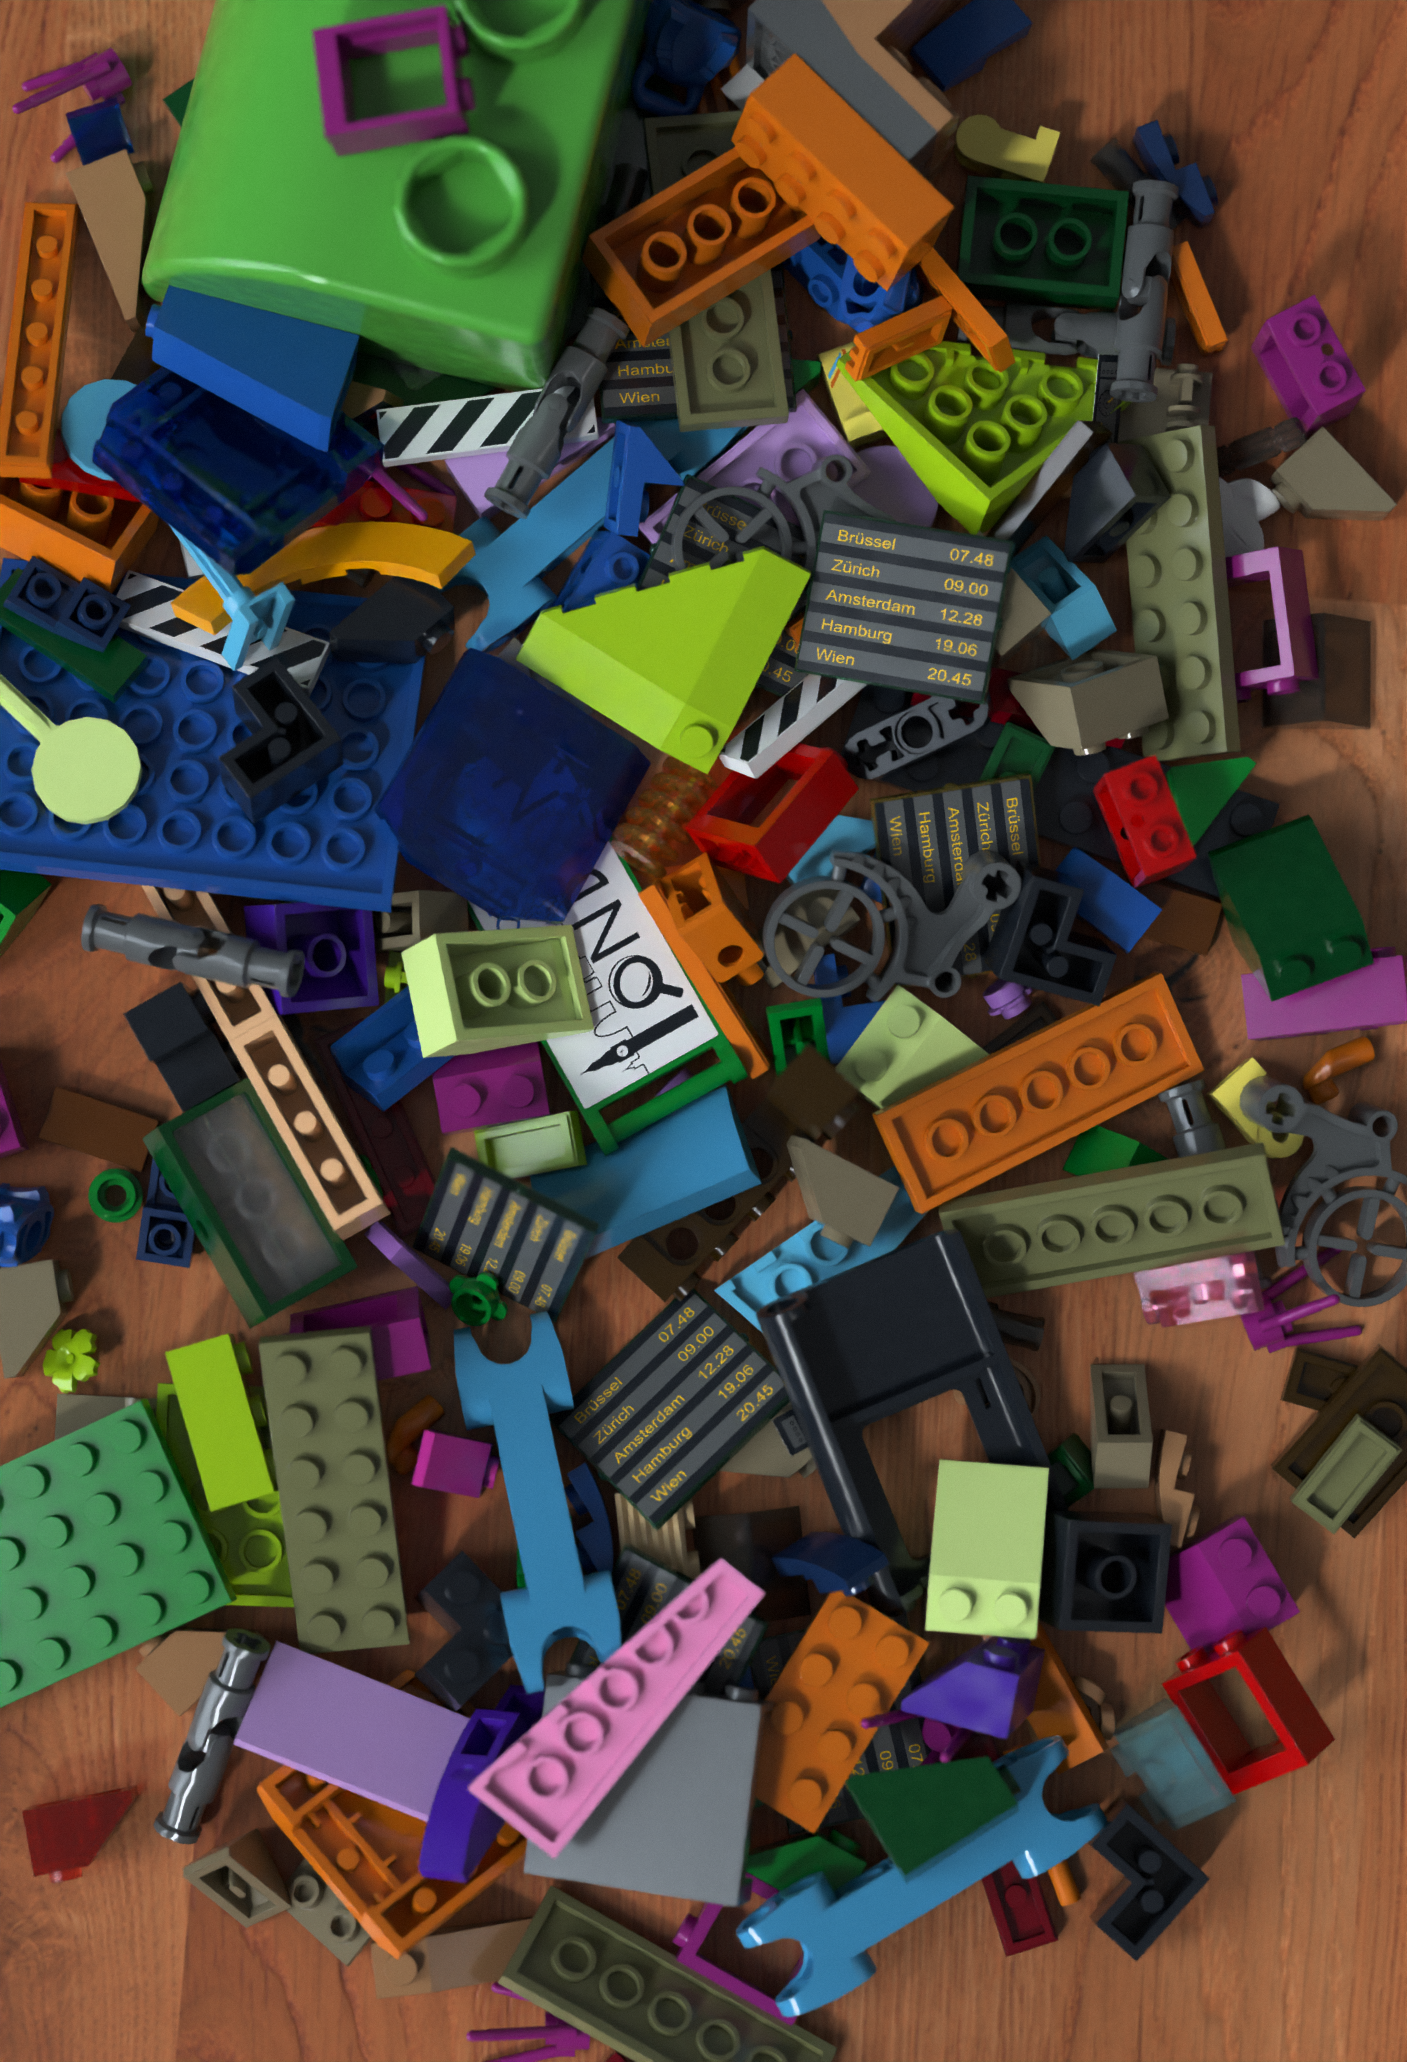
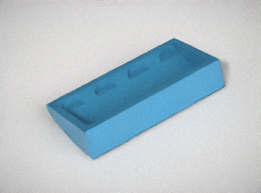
(658, 1172)

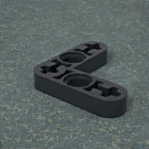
(945, 727)

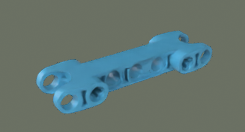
(514, 562)
(517, 1404)
(845, 1922)

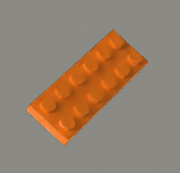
(1038, 1092)

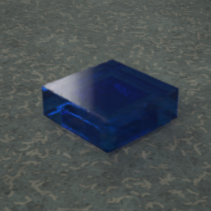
(99, 131)

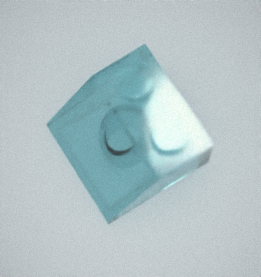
(1170, 1765)

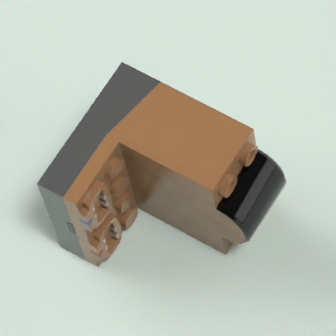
(861, 56)

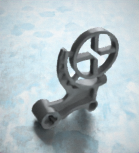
(808, 498)
(923, 939)
(1341, 1151)

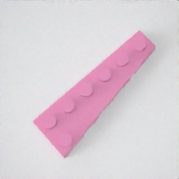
(590, 1737)

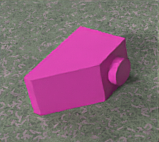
(455, 1464)

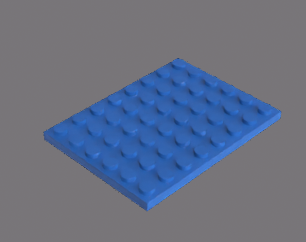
(183, 821)

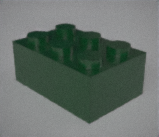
(1042, 243)

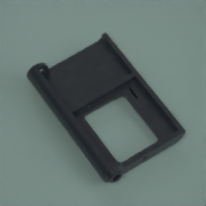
(883, 1344)

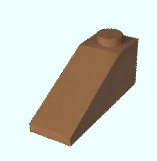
(119, 222)
(449, 1959)

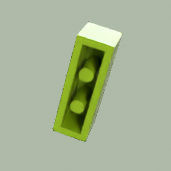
(223, 1420)

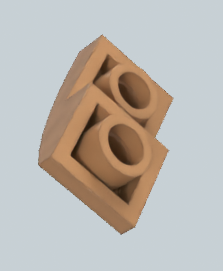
(1172, 1504)

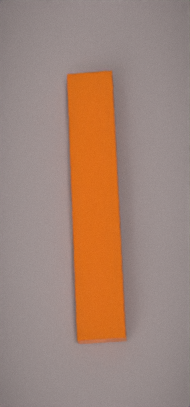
(38, 339)

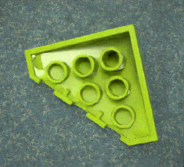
(974, 429)
(673, 655)

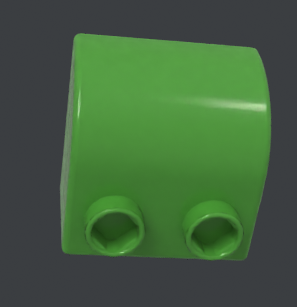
(425, 249)

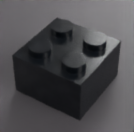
(1104, 1571)

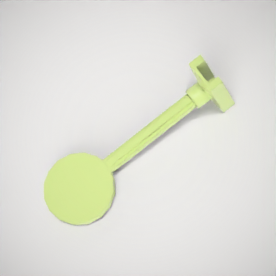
(82, 766)

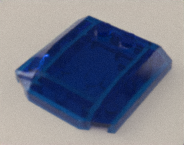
(225, 473)
(509, 792)

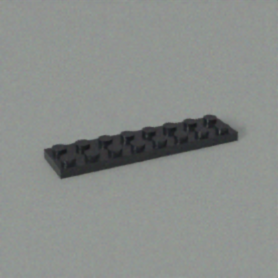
(1064, 795)

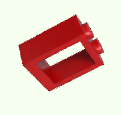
(1143, 805)
(793, 826)
(1276, 1690)

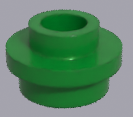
(98, 1195)

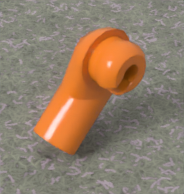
(1333, 1063)
(408, 1430)

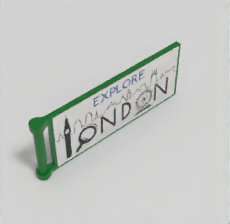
(639, 1004)

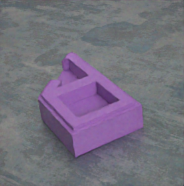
(410, 1263)

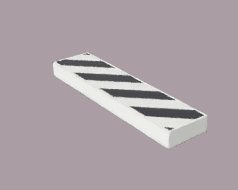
(468, 426)
(154, 618)
(786, 724)

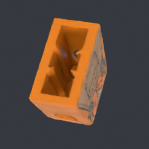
(714, 922)

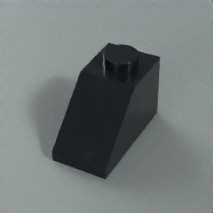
(1111, 501)
(395, 625)

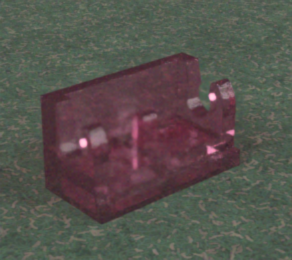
(1200, 1290)

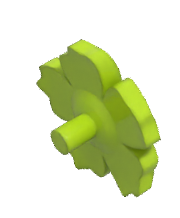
(71, 1359)

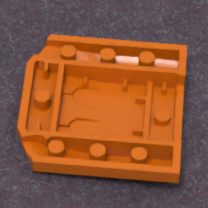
(374, 1851)

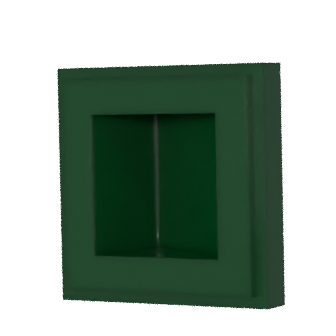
(1072, 1468)

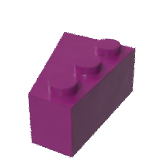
(1353, 1001)

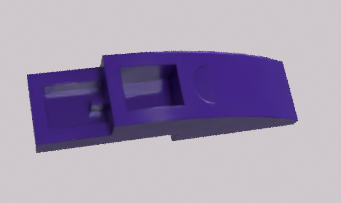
(459, 1822)

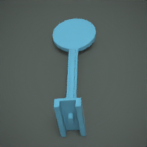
(252, 615)

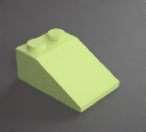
(496, 989)
(905, 1051)
(987, 1549)

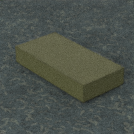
(1345, 1473)

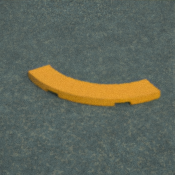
(329, 552)

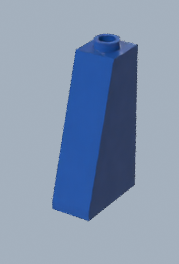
(257, 360)

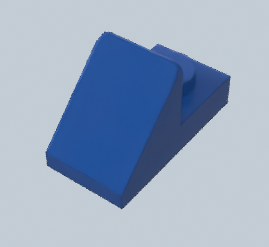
(633, 463)
(841, 1023)

